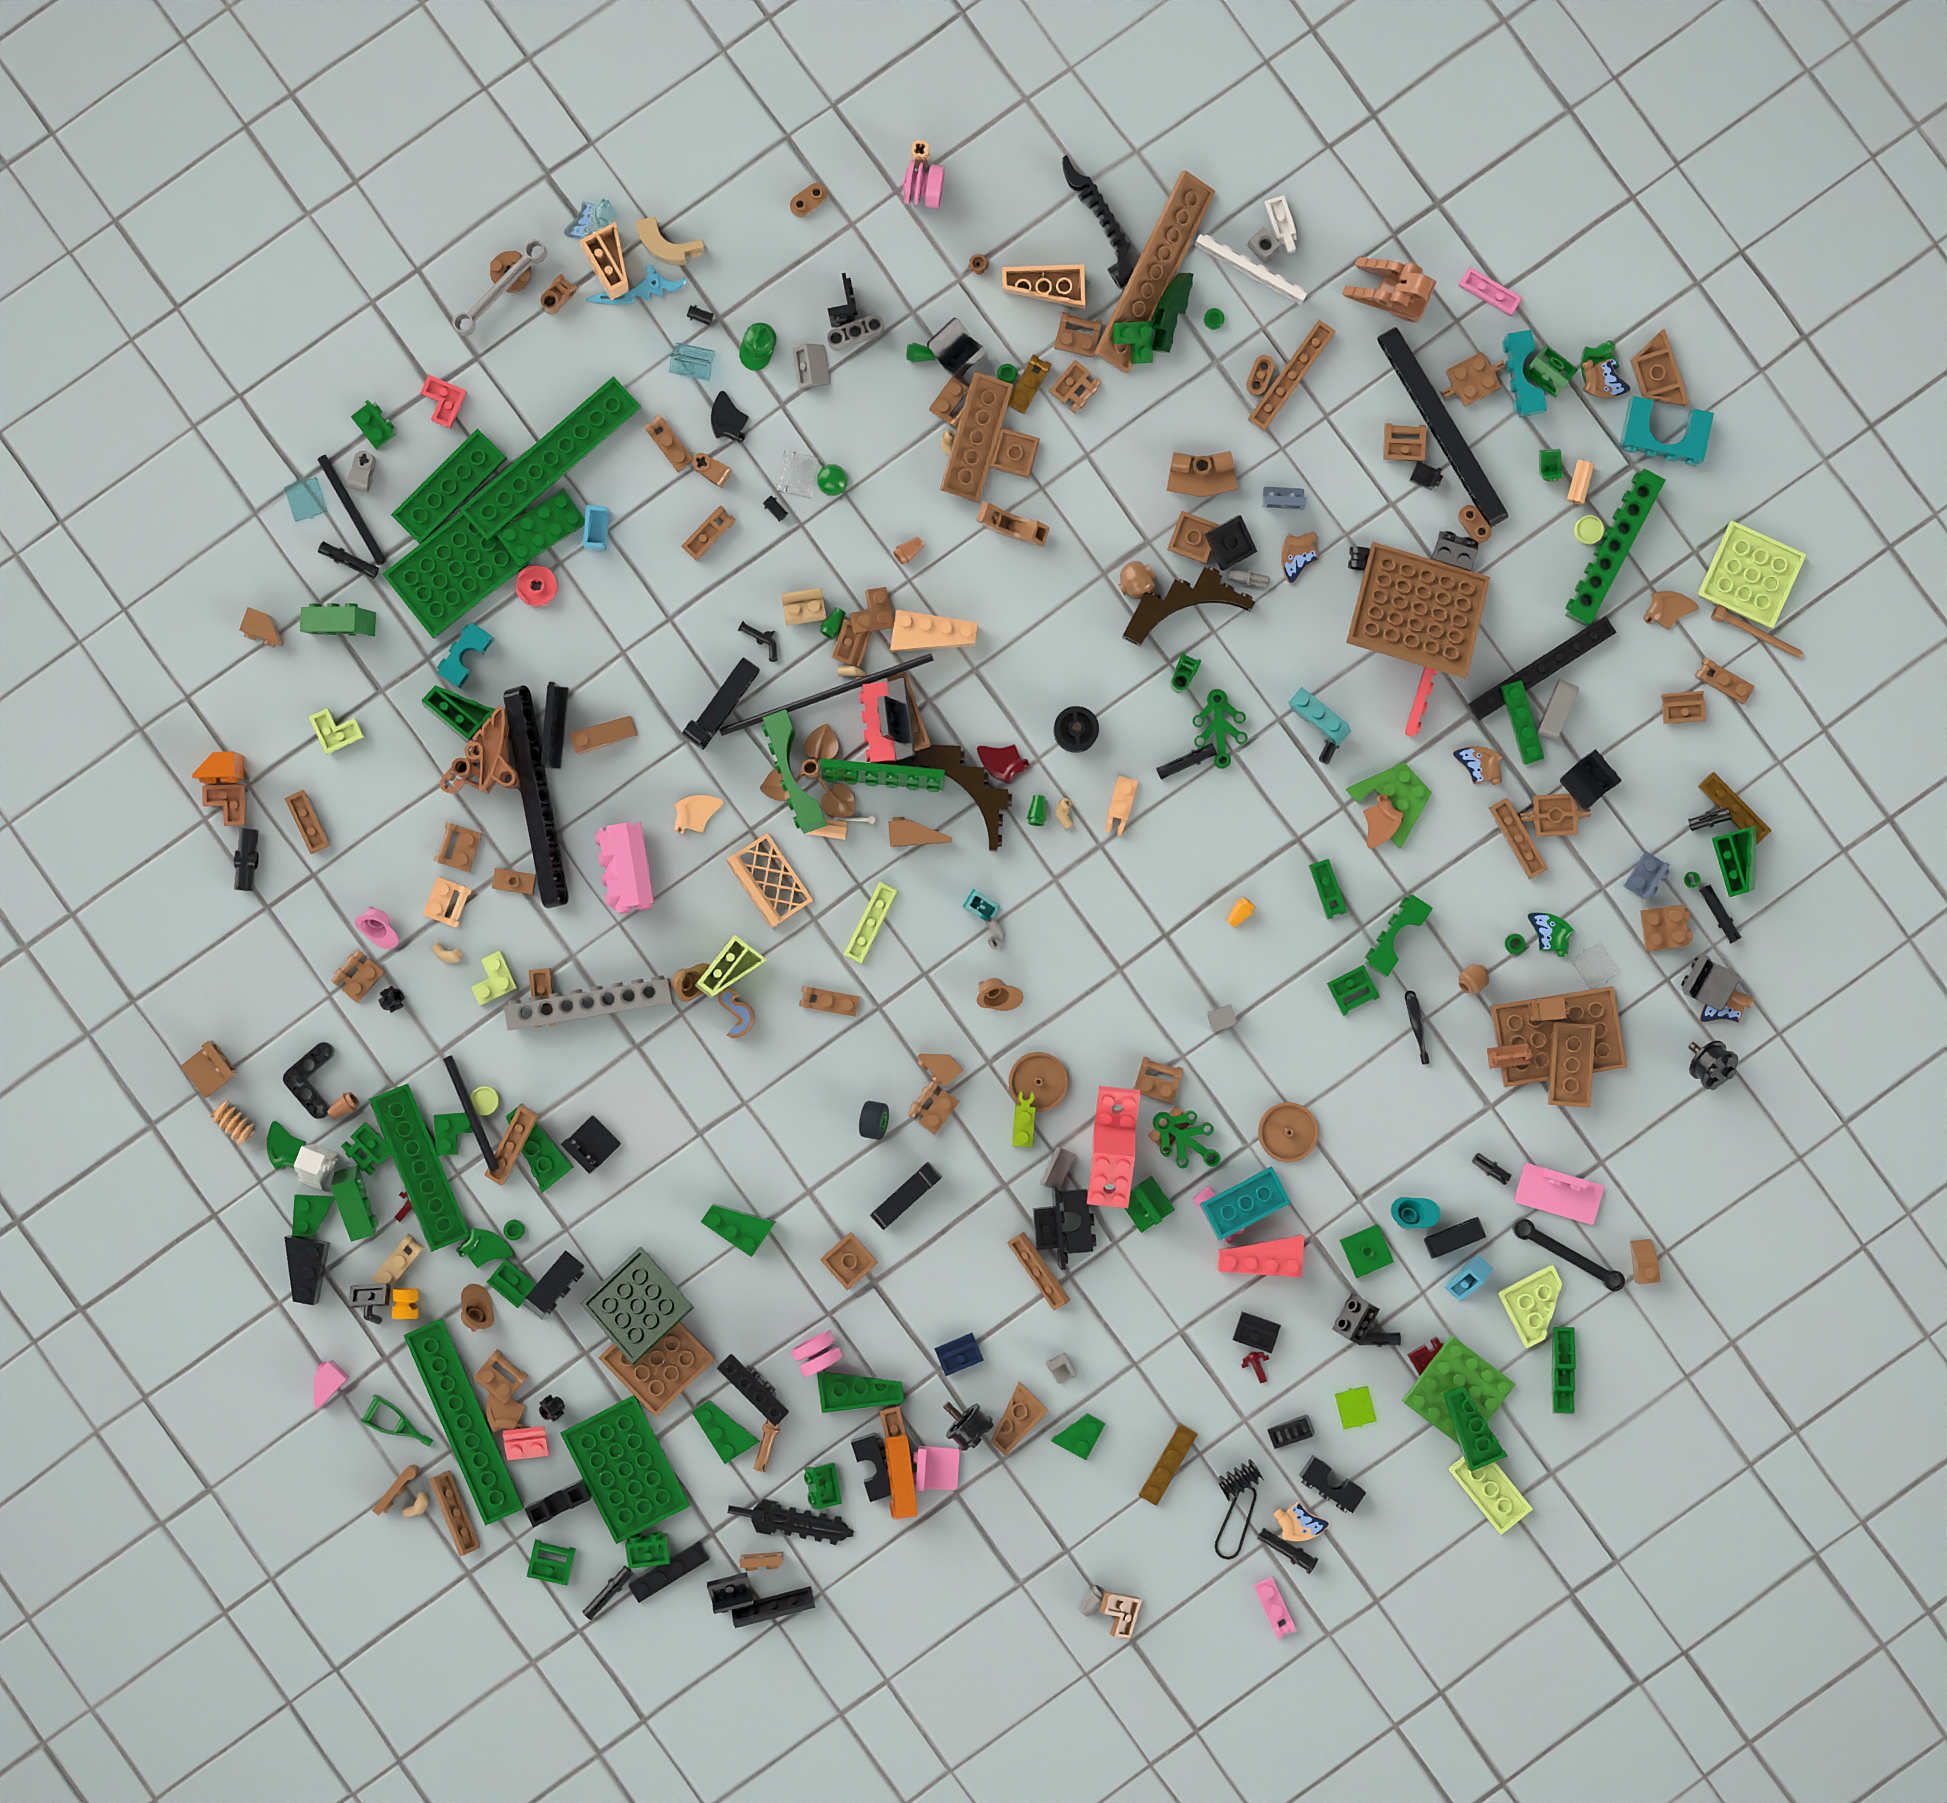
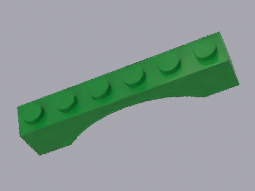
(781, 733)

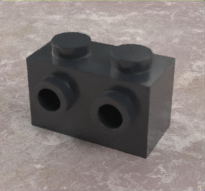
(1355, 1319)

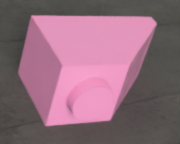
(327, 1382)

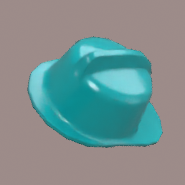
(1415, 1212)

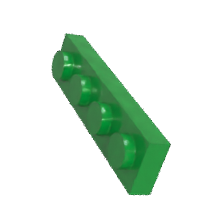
(1522, 722)

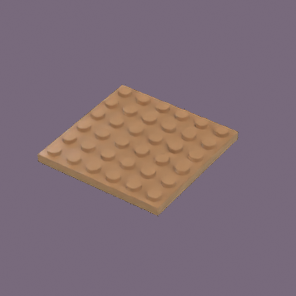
(1418, 610)

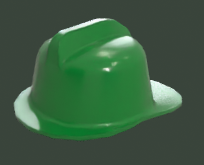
(757, 346)

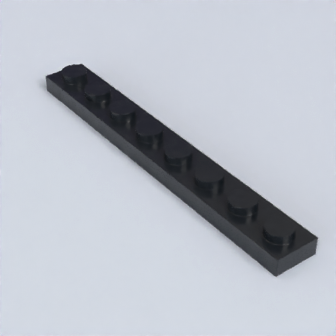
(1544, 666)

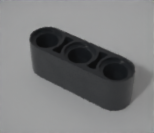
(1454, 1237)

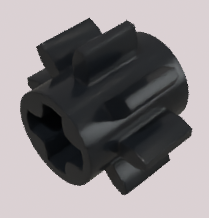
(391, 999)
(551, 1408)

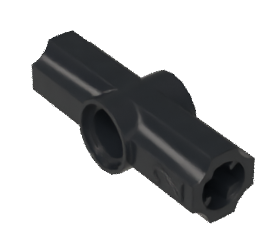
(246, 859)

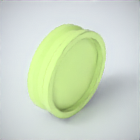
(1589, 530)
(485, 1100)

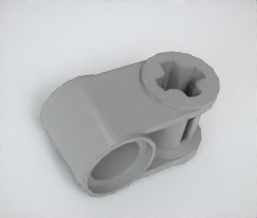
(361, 474)

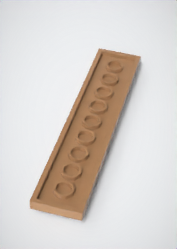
(1157, 263)

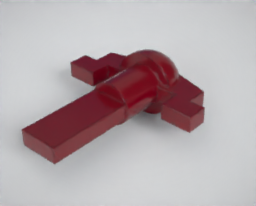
(405, 1209)
(1253, 1357)

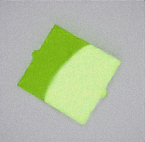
(1355, 1407)

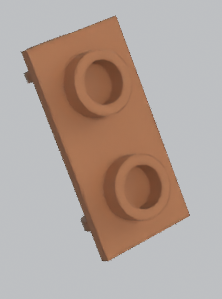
(1509, 1055)

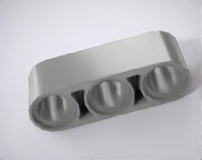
(861, 324)
(1557, 710)

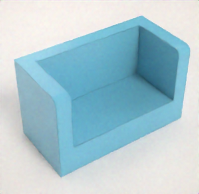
(596, 528)

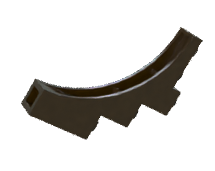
(1206, 590)
(972, 780)

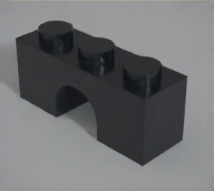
(1081, 1239)
(869, 1448)
(1347, 1495)
(558, 1502)

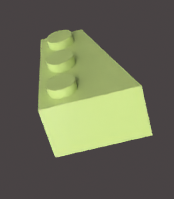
(729, 966)

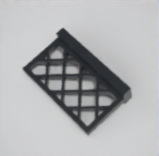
(554, 726)

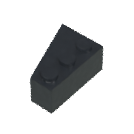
(306, 1267)
(554, 1285)

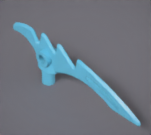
(652, 283)

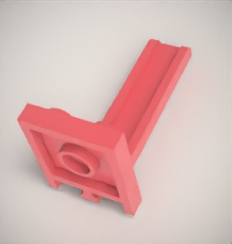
(1419, 705)

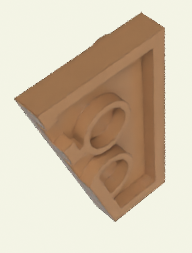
(1019, 1418)

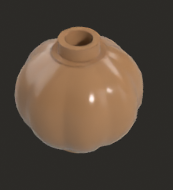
(1137, 579)

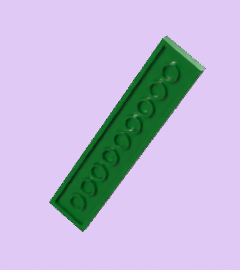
(550, 458)
(463, 1421)

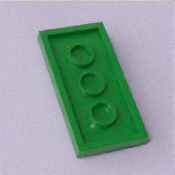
(541, 528)

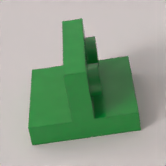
(1550, 371)
(1148, 1204)

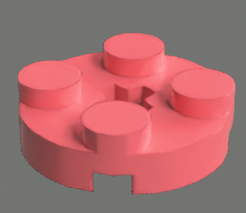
(548, 588)

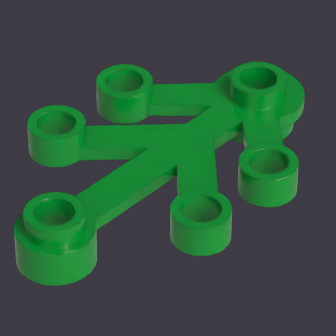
(1219, 724)
(1183, 1137)

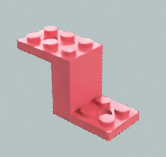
(1113, 1147)

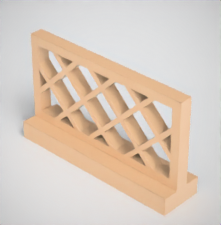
(753, 889)

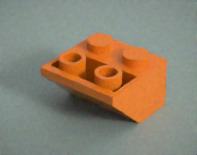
(220, 766)

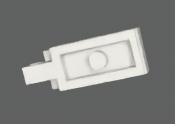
(1281, 222)

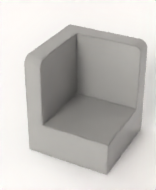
(1221, 1018)
(1061, 1368)

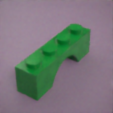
(1383, 957)

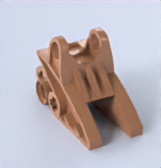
(1401, 292)
(494, 759)

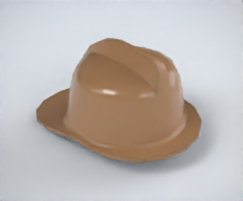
(684, 982)
(998, 995)
(476, 1308)

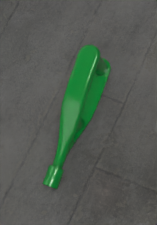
(400, 1425)

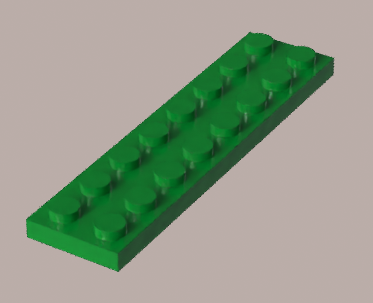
(419, 1167)

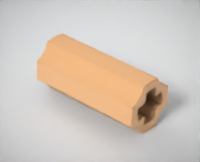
(920, 153)
(1580, 482)
(834, 829)

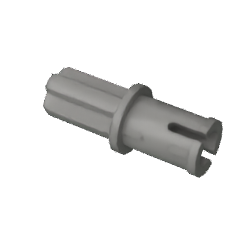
(1248, 578)

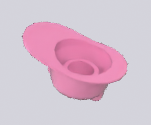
(377, 928)

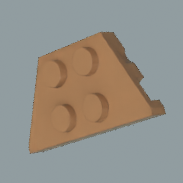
(1658, 372)

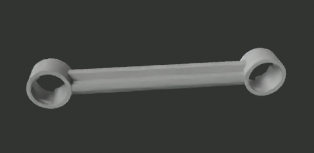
(500, 287)

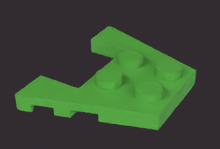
(1402, 789)

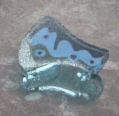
(589, 219)

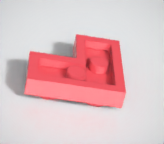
(448, 397)

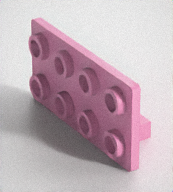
(1559, 1193)

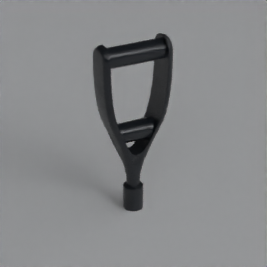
(1416, 1023)

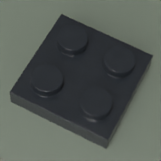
(1230, 542)

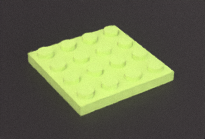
(1751, 574)

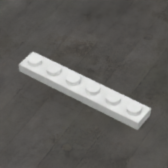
(1244, 265)

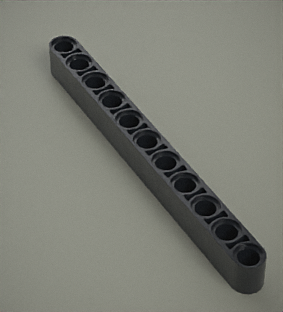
(1442, 426)
(536, 797)

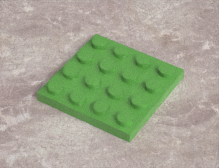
(1455, 1367)

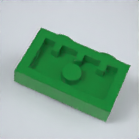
(373, 425)
(822, 1486)
(647, 1550)

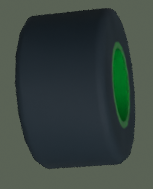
(873, 1120)

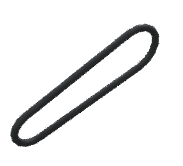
(1245, 1528)

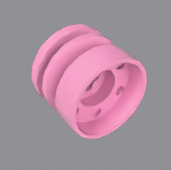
(924, 184)

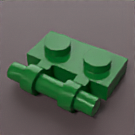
(371, 1143)

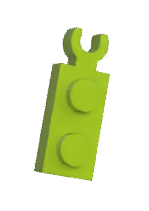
(1024, 1122)

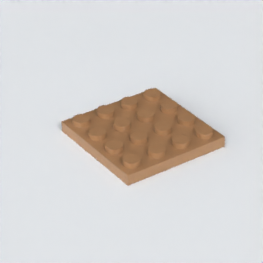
(662, 1370)

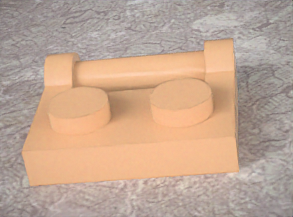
(441, 899)

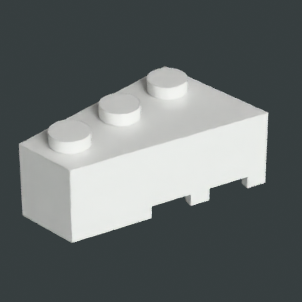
(314, 1165)

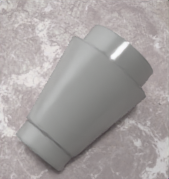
(1092, 1600)

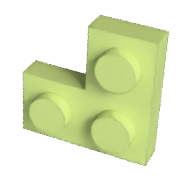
(333, 736)
(499, 981)

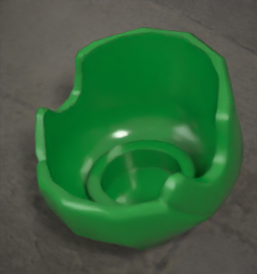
(832, 479)

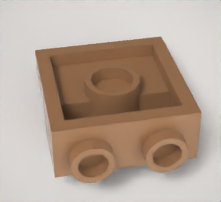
(1665, 927)

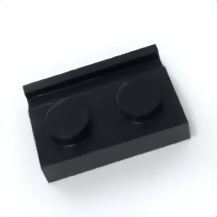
(1256, 1332)

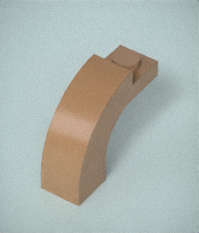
(1012, 526)

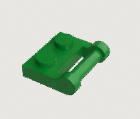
(1349, 984)
(549, 1569)

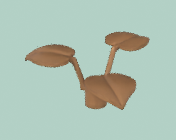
(818, 745)

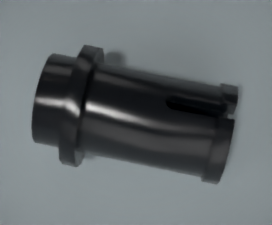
(700, 315)
(775, 508)

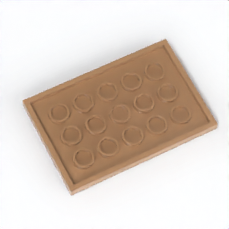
(1588, 1007)

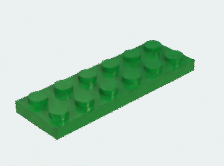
(449, 486)
(882, 774)

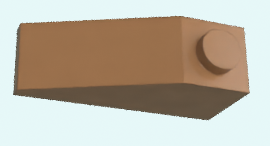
(602, 735)
(909, 833)

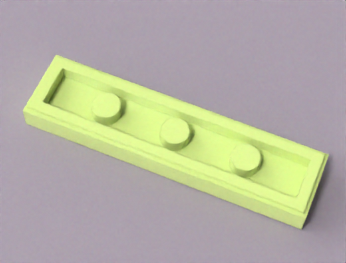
(870, 922)

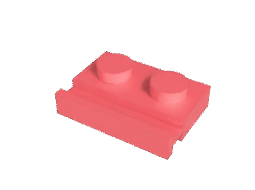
(525, 1443)

